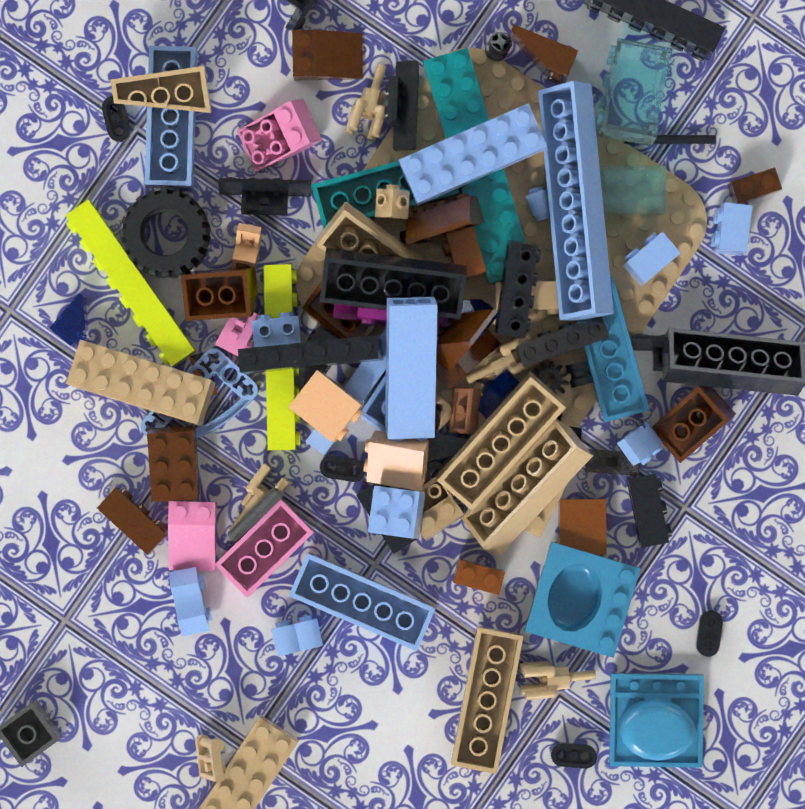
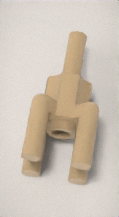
(369, 107)
(502, 360)
(257, 491)
(550, 679)

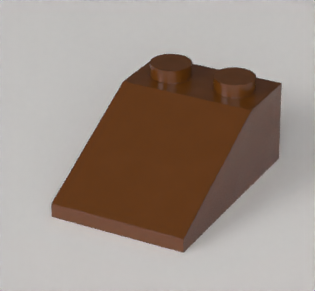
(327, 55)
(547, 55)
(460, 336)
(477, 352)
(693, 421)

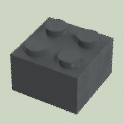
(29, 733)

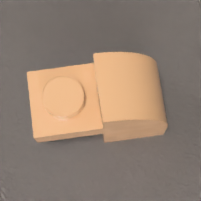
(247, 246)

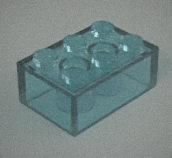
(633, 190)

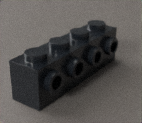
(516, 288)

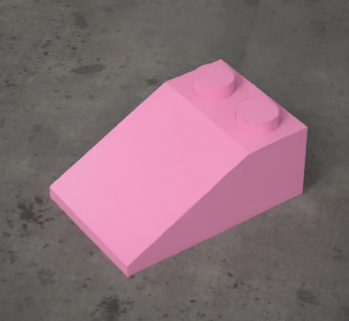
(192, 535)

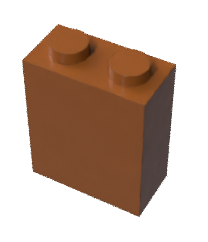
(583, 525)
(478, 576)

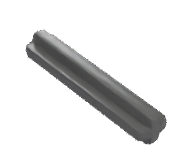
(255, 514)

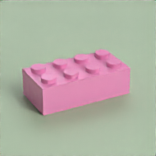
(264, 548)

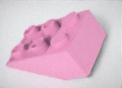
(279, 135)

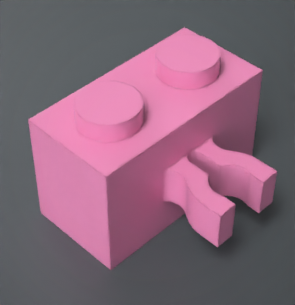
(236, 334)

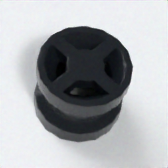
(502, 42)

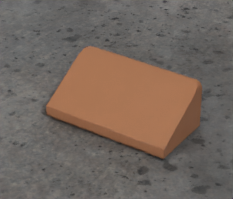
(464, 410)

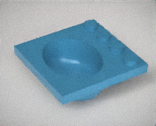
(582, 599)
(656, 720)

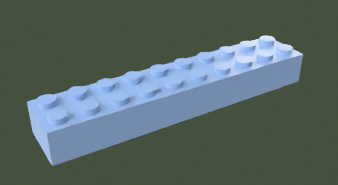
(575, 201)

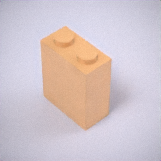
(327, 406)
(396, 463)

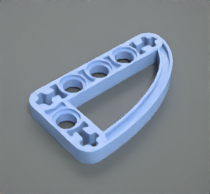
(218, 369)

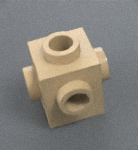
(392, 203)

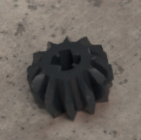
(555, 372)

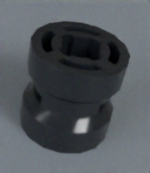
(579, 374)

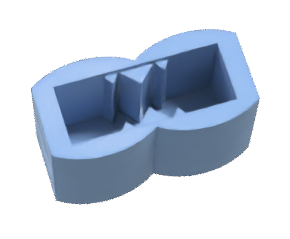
(297, 636)

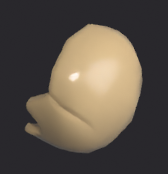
(442, 411)

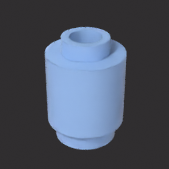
(539, 203)

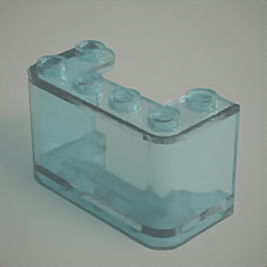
(633, 92)

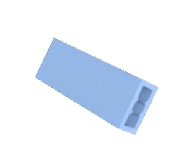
(410, 368)
(360, 387)

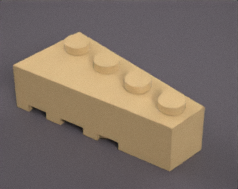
(172, 89)

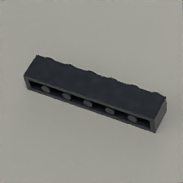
(310, 354)

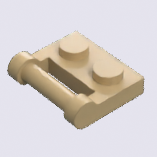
(210, 764)

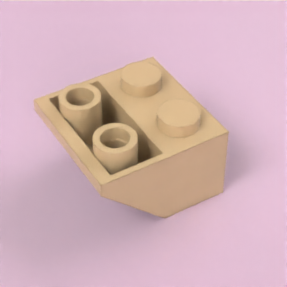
(438, 510)

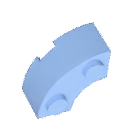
(641, 444)
(189, 601)

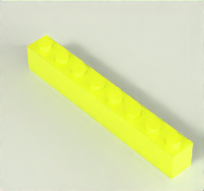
(130, 283)
(281, 384)

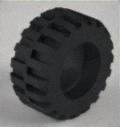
(134, 233)

